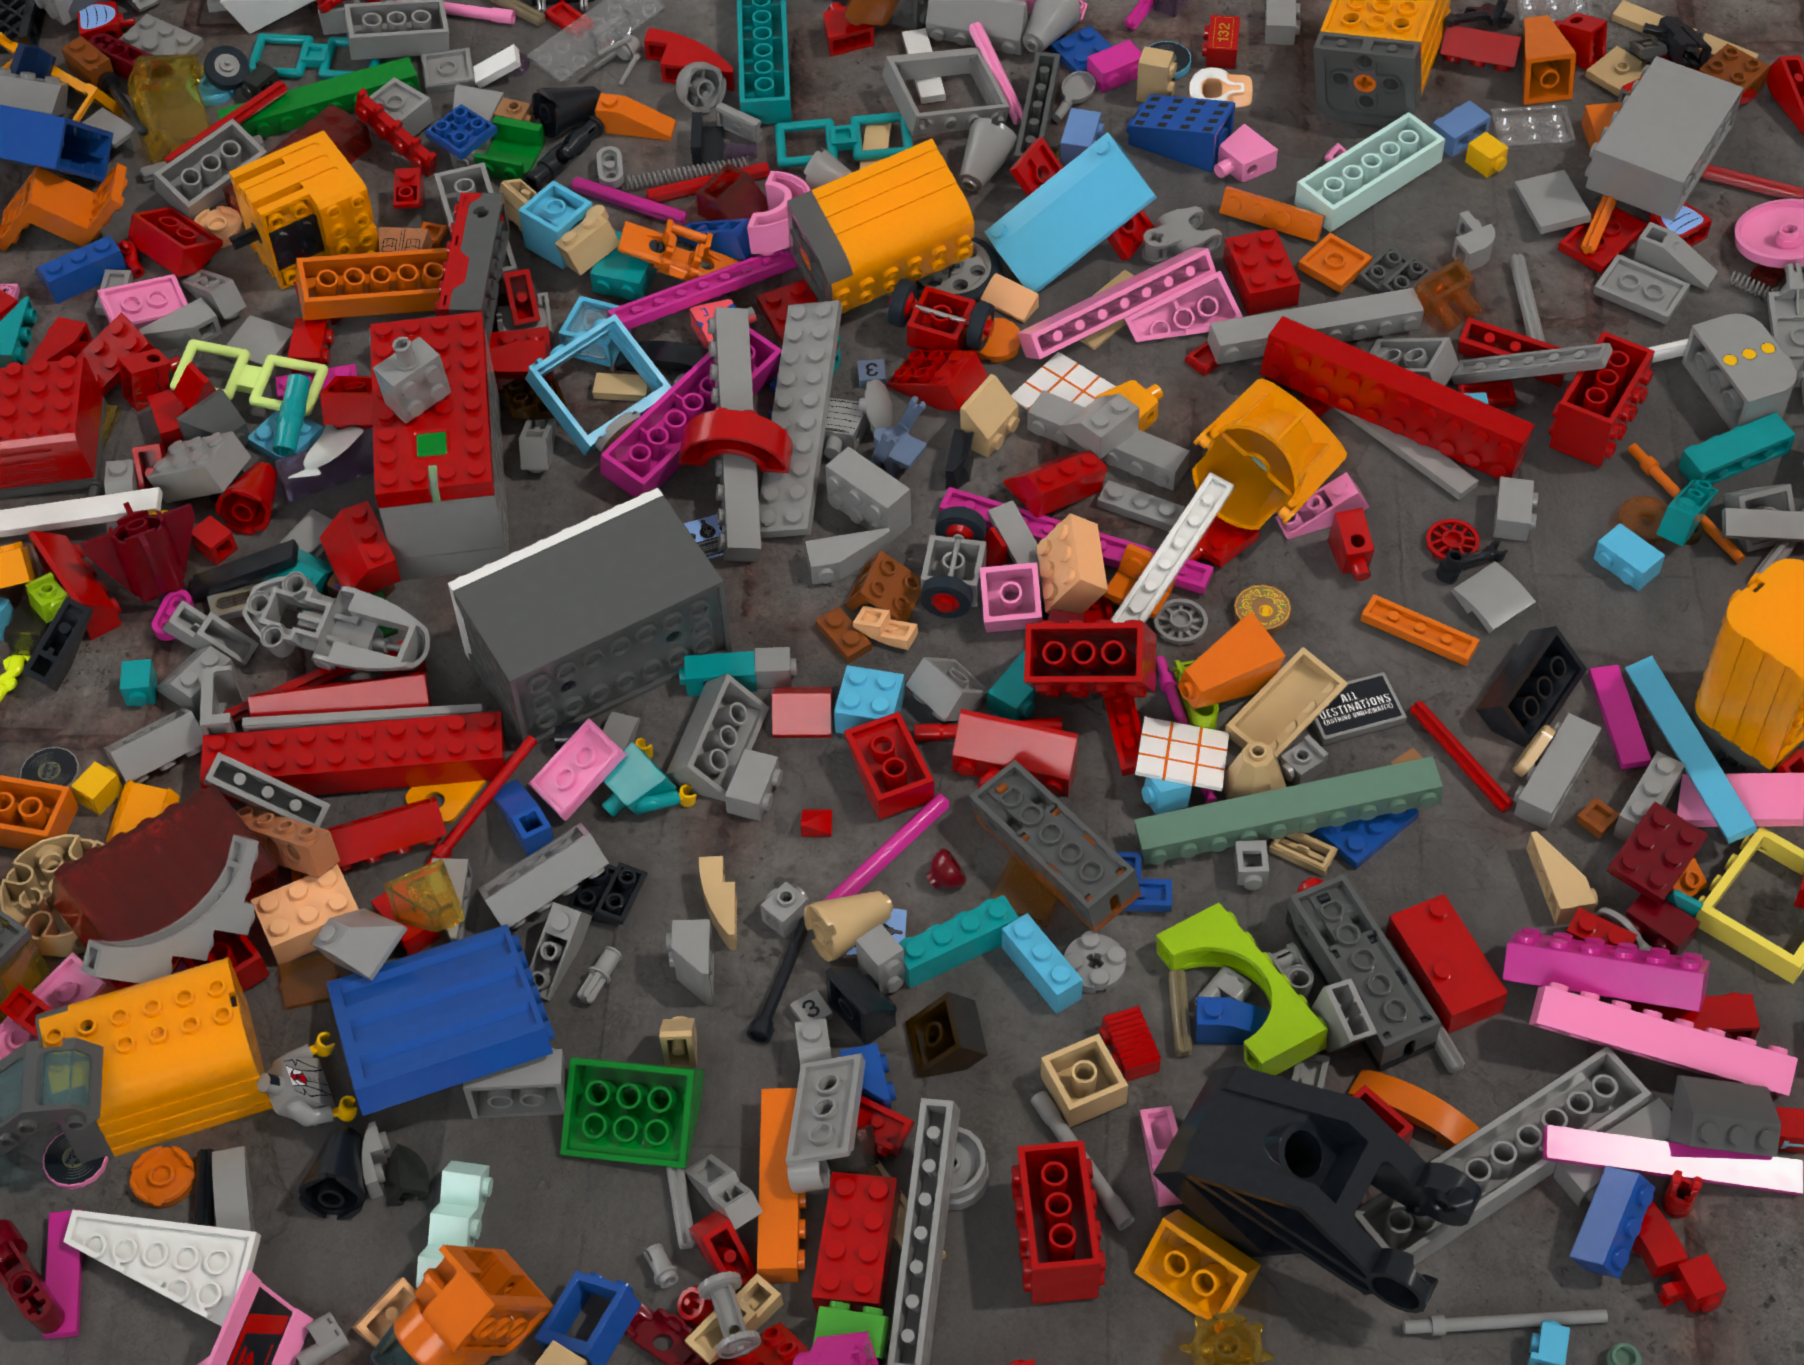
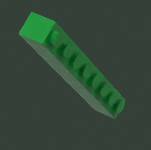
(307, 101)

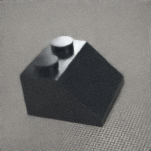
(860, 1003)

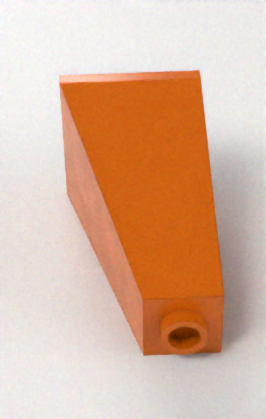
(1546, 62)
(1233, 665)

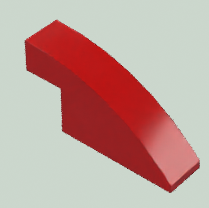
(678, 51)

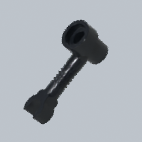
(1451, 566)

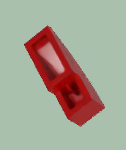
(1658, 1244)

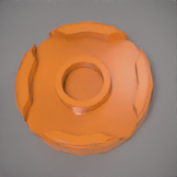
(1003, 342)
(162, 1177)

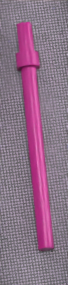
(1168, 685)

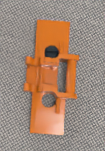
(667, 258)

